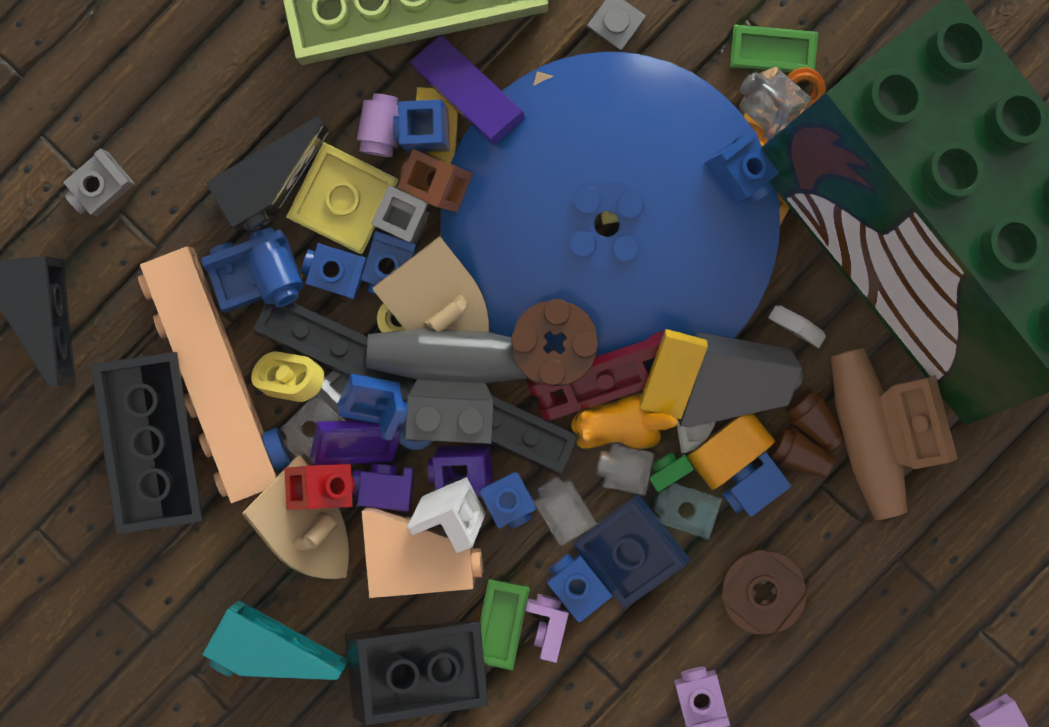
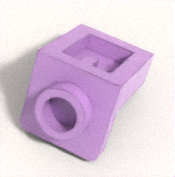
(549, 634)

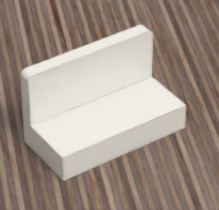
(455, 509)

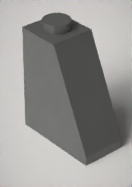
(740, 380)

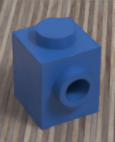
(422, 126)
(577, 586)

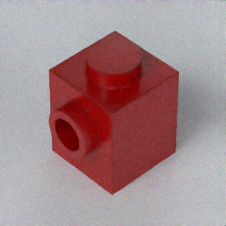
(319, 487)

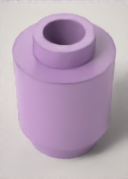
(376, 126)

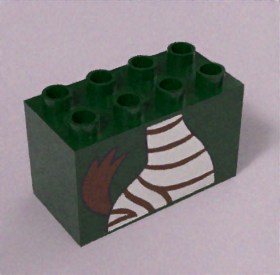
(936, 204)

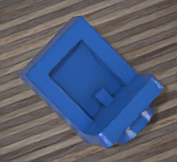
(375, 402)
(509, 501)

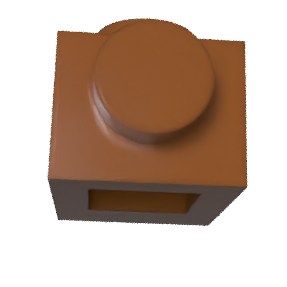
(434, 180)

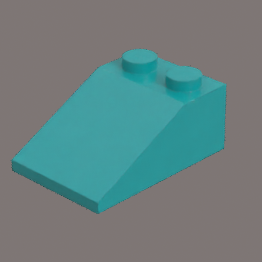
(260, 646)

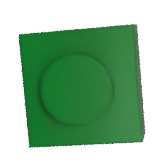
(668, 470)

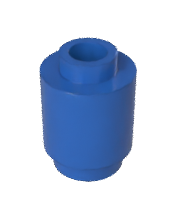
(274, 273)

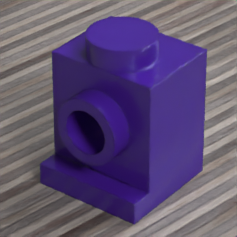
(477, 458)
(384, 487)

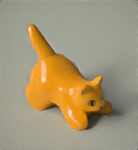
(620, 422)

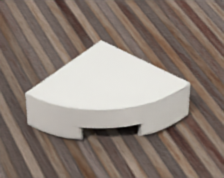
(797, 325)
(692, 437)

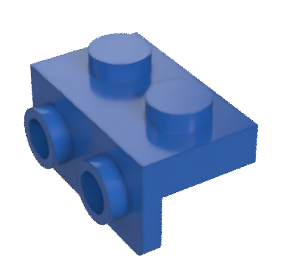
(230, 271)

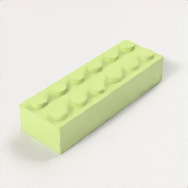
(348, 27)

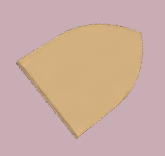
(434, 292)
(304, 539)

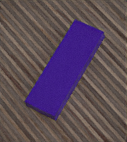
(467, 90)

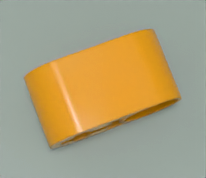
(730, 449)

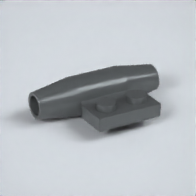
(451, 376)

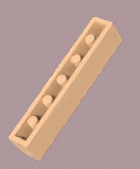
(210, 373)

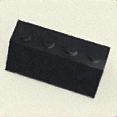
(146, 442)

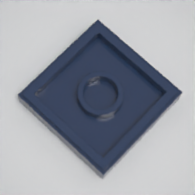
(631, 551)

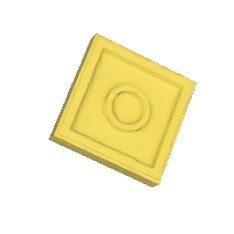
(341, 198)

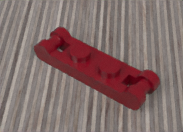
(608, 379)

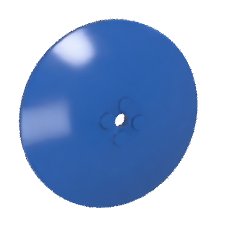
(624, 141)

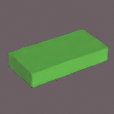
(767, 47)
(502, 622)

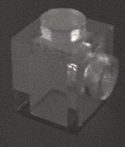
(625, 468)

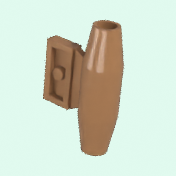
(888, 429)

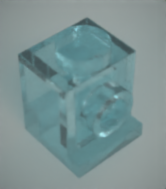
(705, 509)

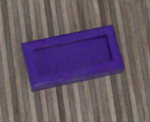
(351, 443)

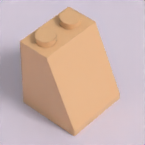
(413, 563)

